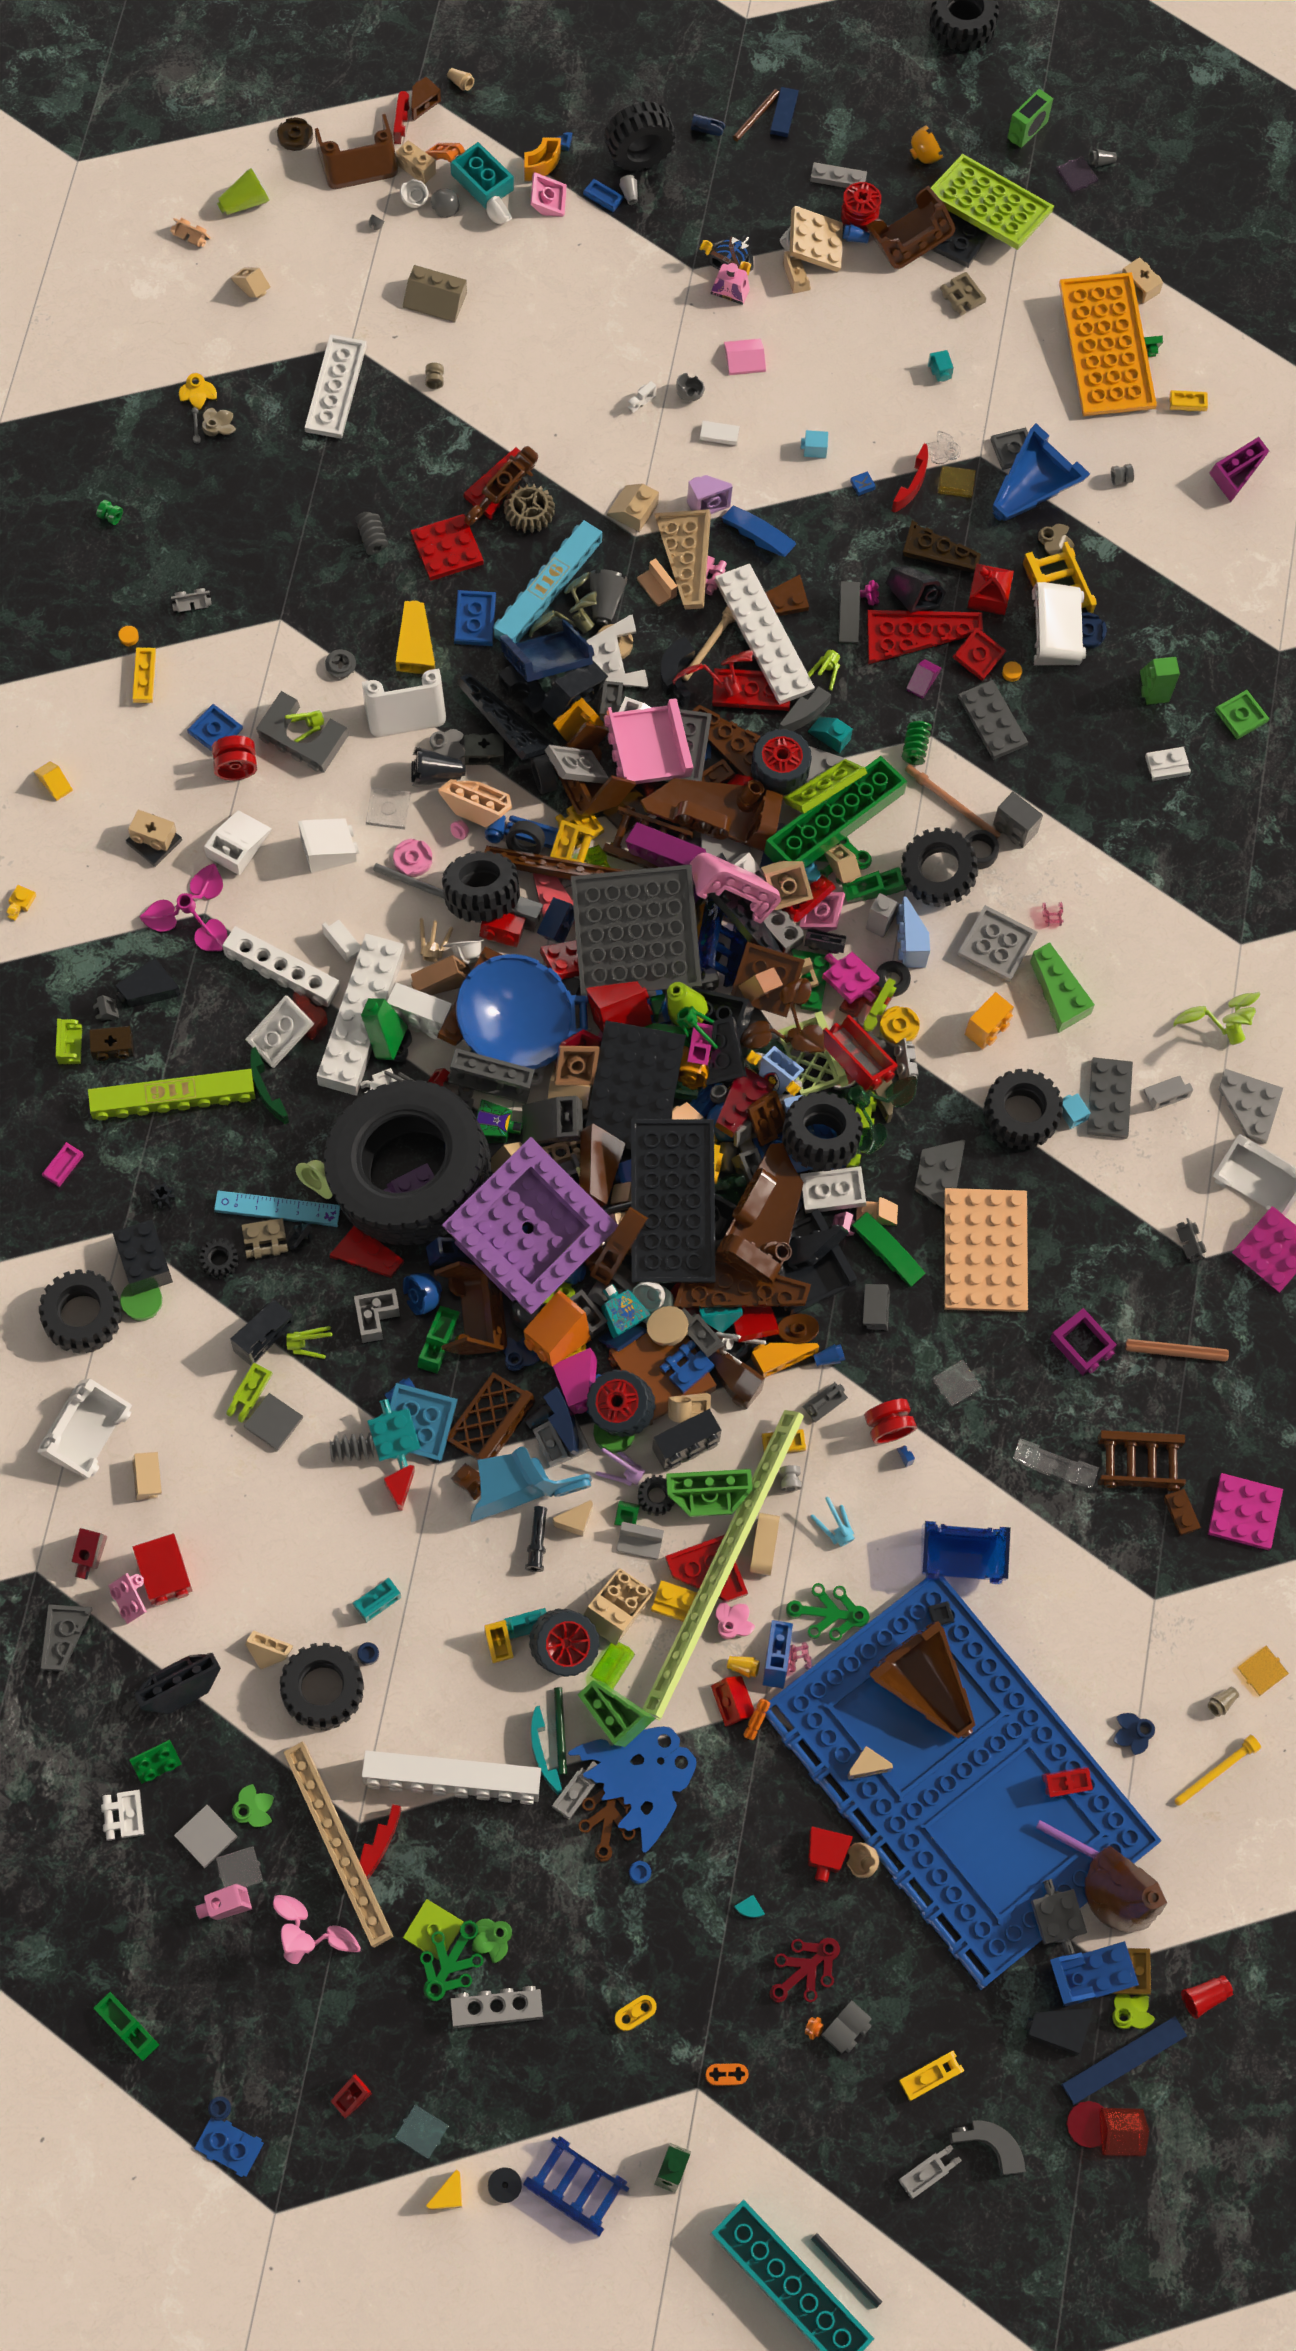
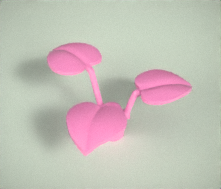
(297, 1942)

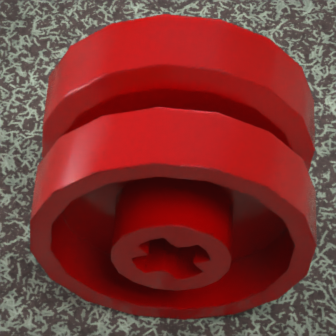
(234, 757)
(890, 1421)

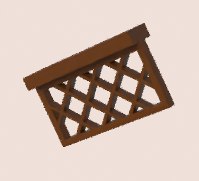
(507, 1425)

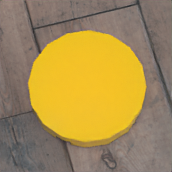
(899, 1024)

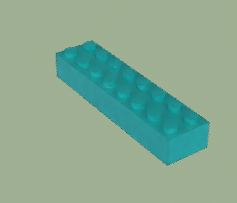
(789, 2282)

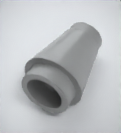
(629, 188)

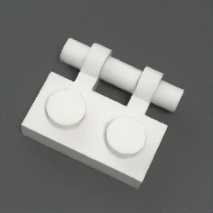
(129, 1815)

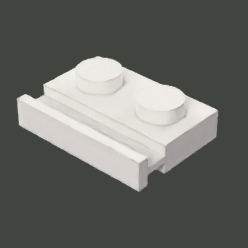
(1167, 763)

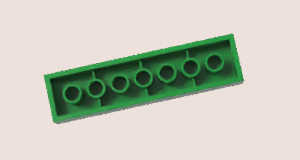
(838, 816)

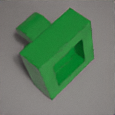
(1152, 344)

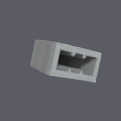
(882, 915)

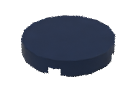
(1092, 630)

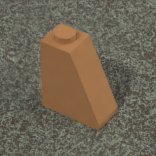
(440, 976)

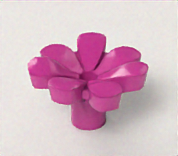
(871, 592)

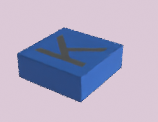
(862, 483)

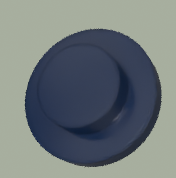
(219, 2108)

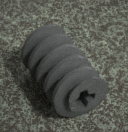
(371, 532)
(351, 1447)

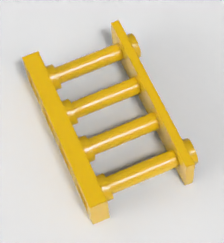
(1032, 567)

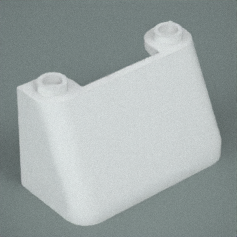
(1058, 624)
(404, 708)
(1258, 1175)
(84, 1427)

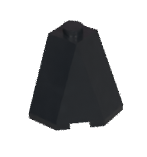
(915, 588)

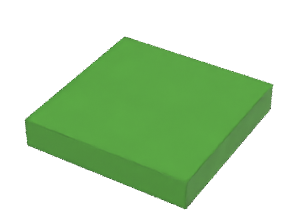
(1242, 714)

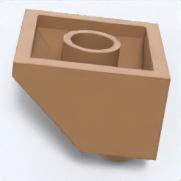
(576, 1065)

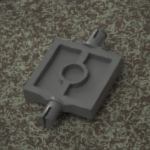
(1058, 1917)

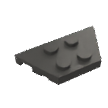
(939, 1170)

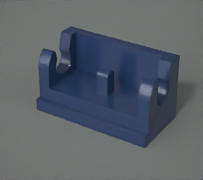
(557, 921)

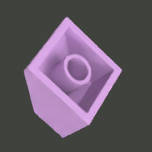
(709, 494)

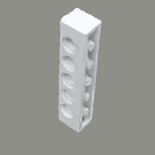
(258, 948)

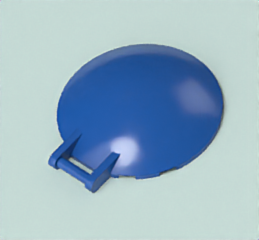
(517, 1011)

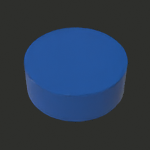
(640, 1872)

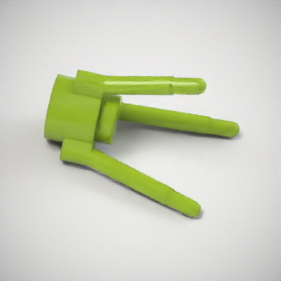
(829, 662)
(312, 719)
(296, 1340)

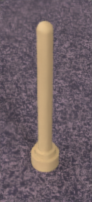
(727, 618)

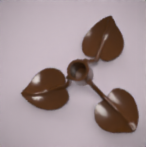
(808, 1039)

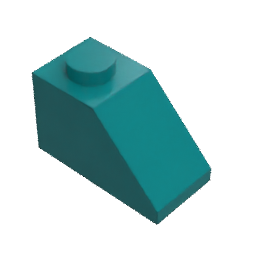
(831, 732)

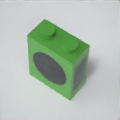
(1030, 118)

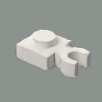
(645, 394)
(378, 1079)

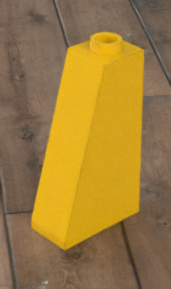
(414, 644)

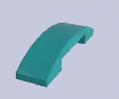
(551, 1776)

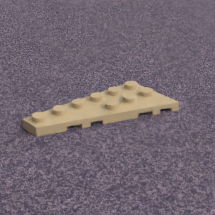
(686, 544)

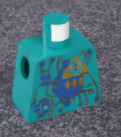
(622, 1311)

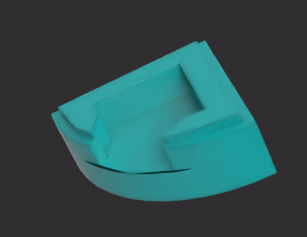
(750, 1908)

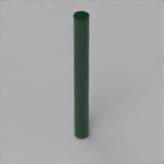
(560, 1731)

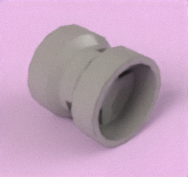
(790, 1478)

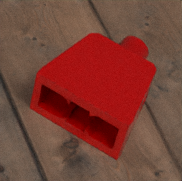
(827, 1851)

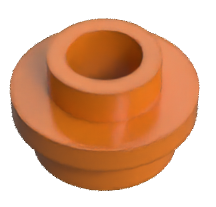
(814, 2028)

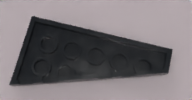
(740, 914)

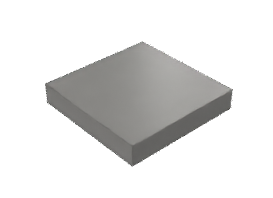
(205, 1836)

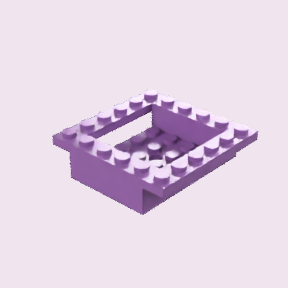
(538, 1192)

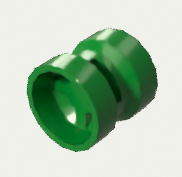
(109, 512)

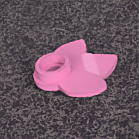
(735, 1618)

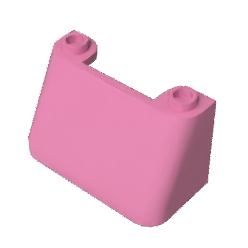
(716, 875)

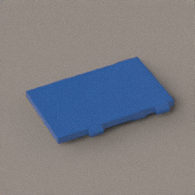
(229, 2146)

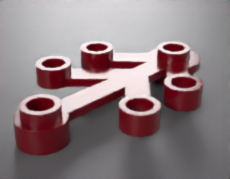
(808, 1968)

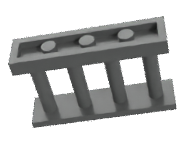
(491, 1076)

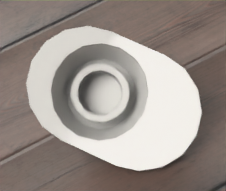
(466, 951)

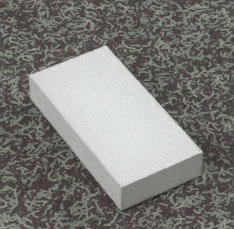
(719, 433)

